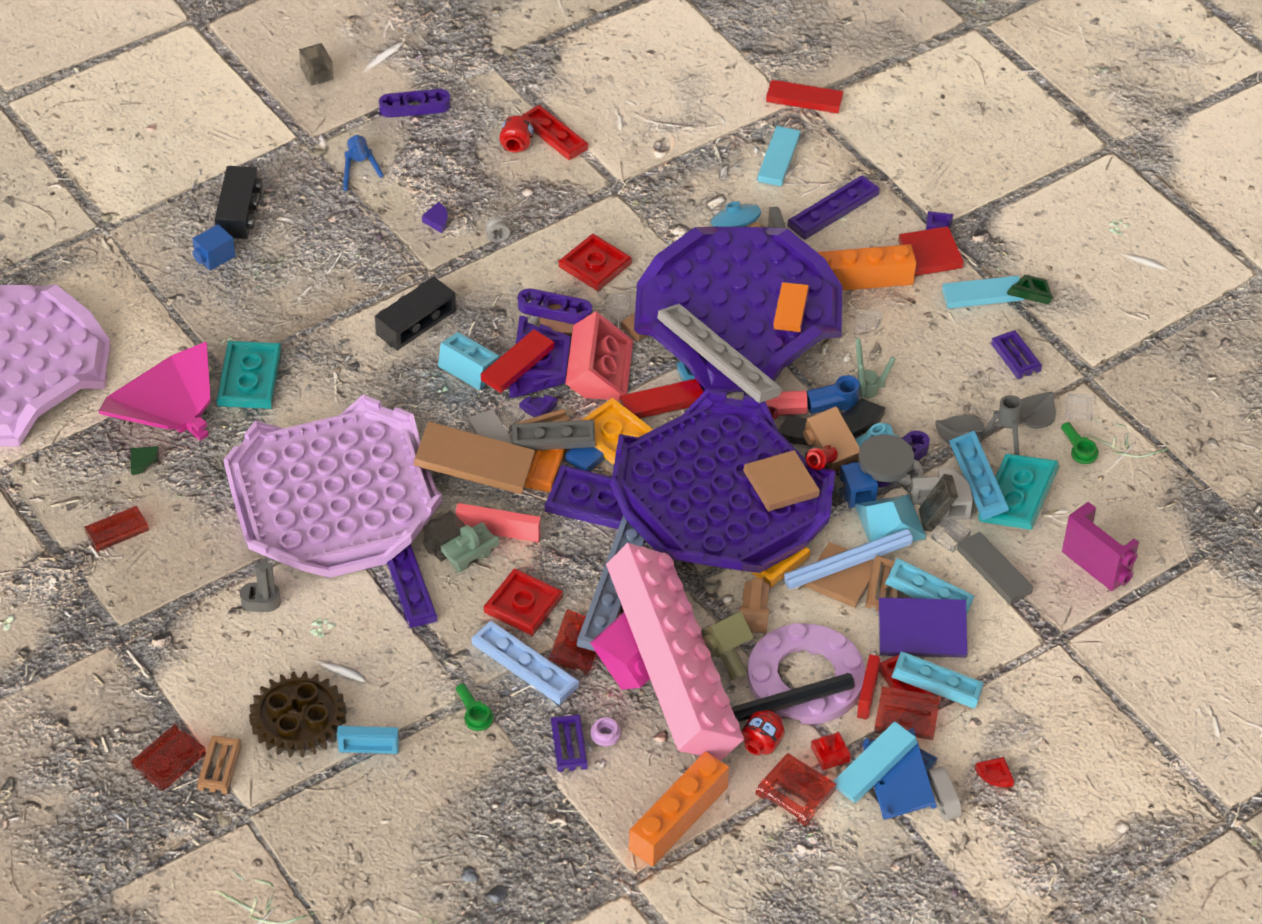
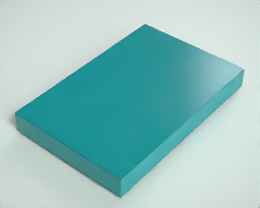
(249, 374)
(1024, 487)

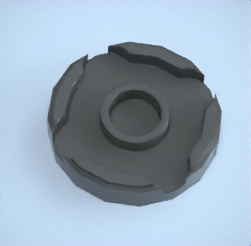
(886, 458)

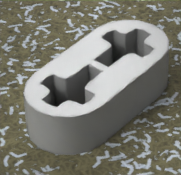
(944, 793)

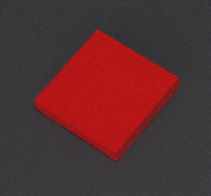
(933, 250)
(595, 262)
(523, 602)

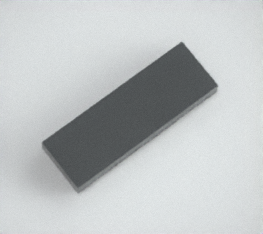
(554, 435)
(994, 568)

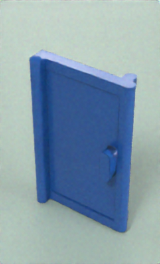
(905, 785)

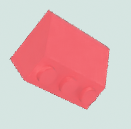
(599, 359)

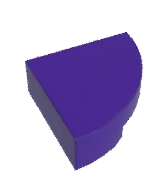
(436, 217)
(938, 220)
(538, 406)

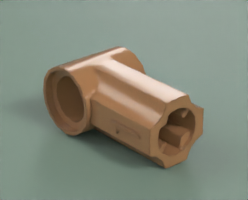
(755, 605)

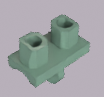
(471, 544)

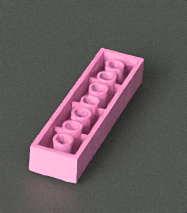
(674, 652)

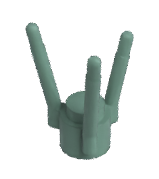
(869, 379)

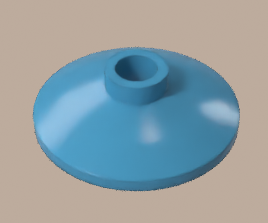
(736, 215)

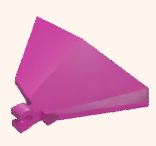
(167, 394)

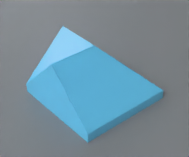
(889, 516)

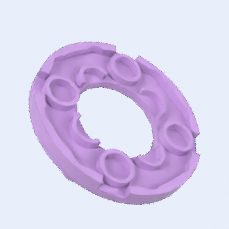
(816, 639)

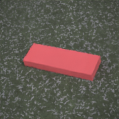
(501, 522)

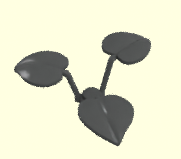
(1035, 411)

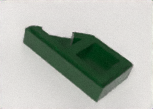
(1032, 289)

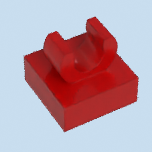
(830, 751)

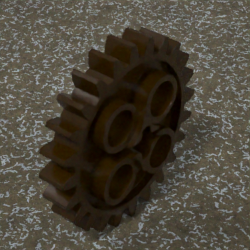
(288, 711)

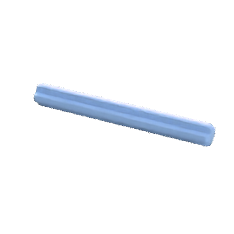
(848, 559)

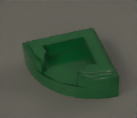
(143, 458)

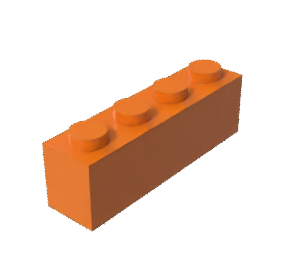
(872, 266)
(678, 808)

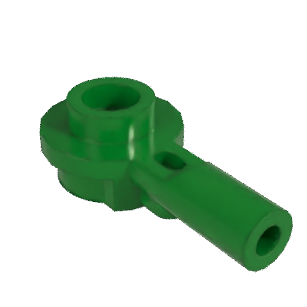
(1083, 450)
(477, 715)

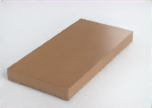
(474, 457)

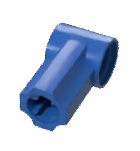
(842, 394)

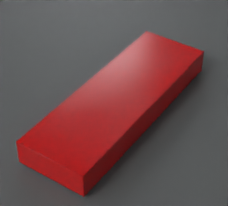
(804, 96)
(556, 133)
(517, 361)
(662, 398)

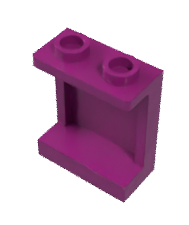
(1097, 550)

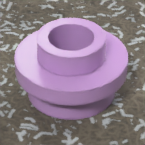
(605, 725)

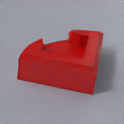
(995, 772)

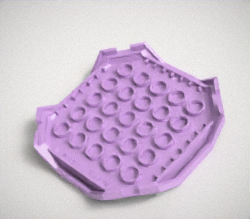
(46, 354)
(332, 489)

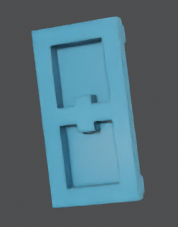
(465, 359)

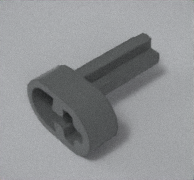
(265, 591)

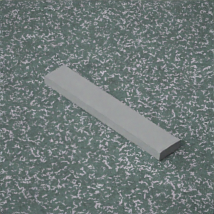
(719, 353)

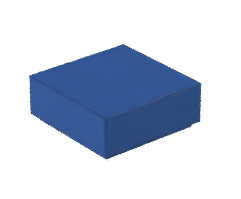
(585, 458)

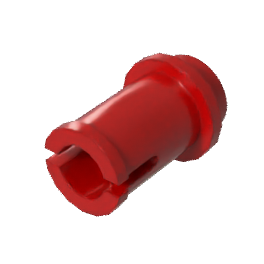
(819, 457)

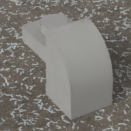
(961, 507)

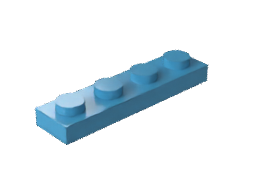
(978, 475)

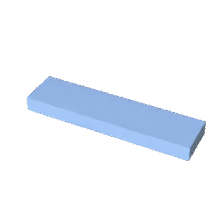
(525, 662)

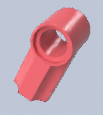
(788, 403)

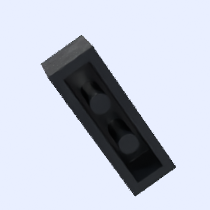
(238, 201)
(415, 313)

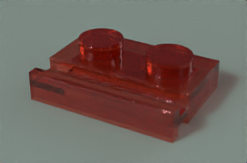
(565, 645)
(908, 710)
(168, 757)

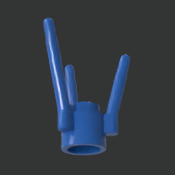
(358, 151)

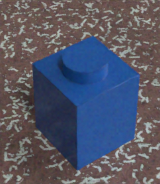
(213, 247)
(858, 485)

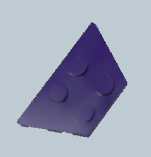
(550, 369)

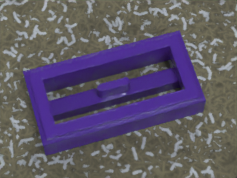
(1012, 356)
(571, 762)

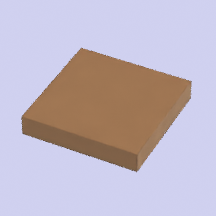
(781, 480)
(846, 585)

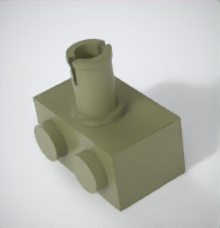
(724, 638)

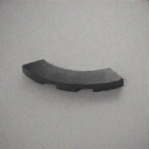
(858, 419)

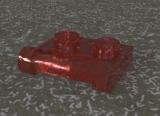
(802, 782)

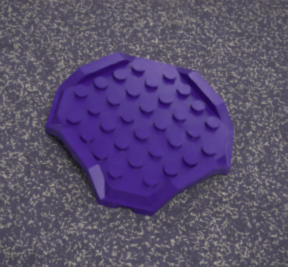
(733, 287)
(694, 501)

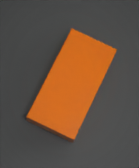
(791, 307)
(545, 469)

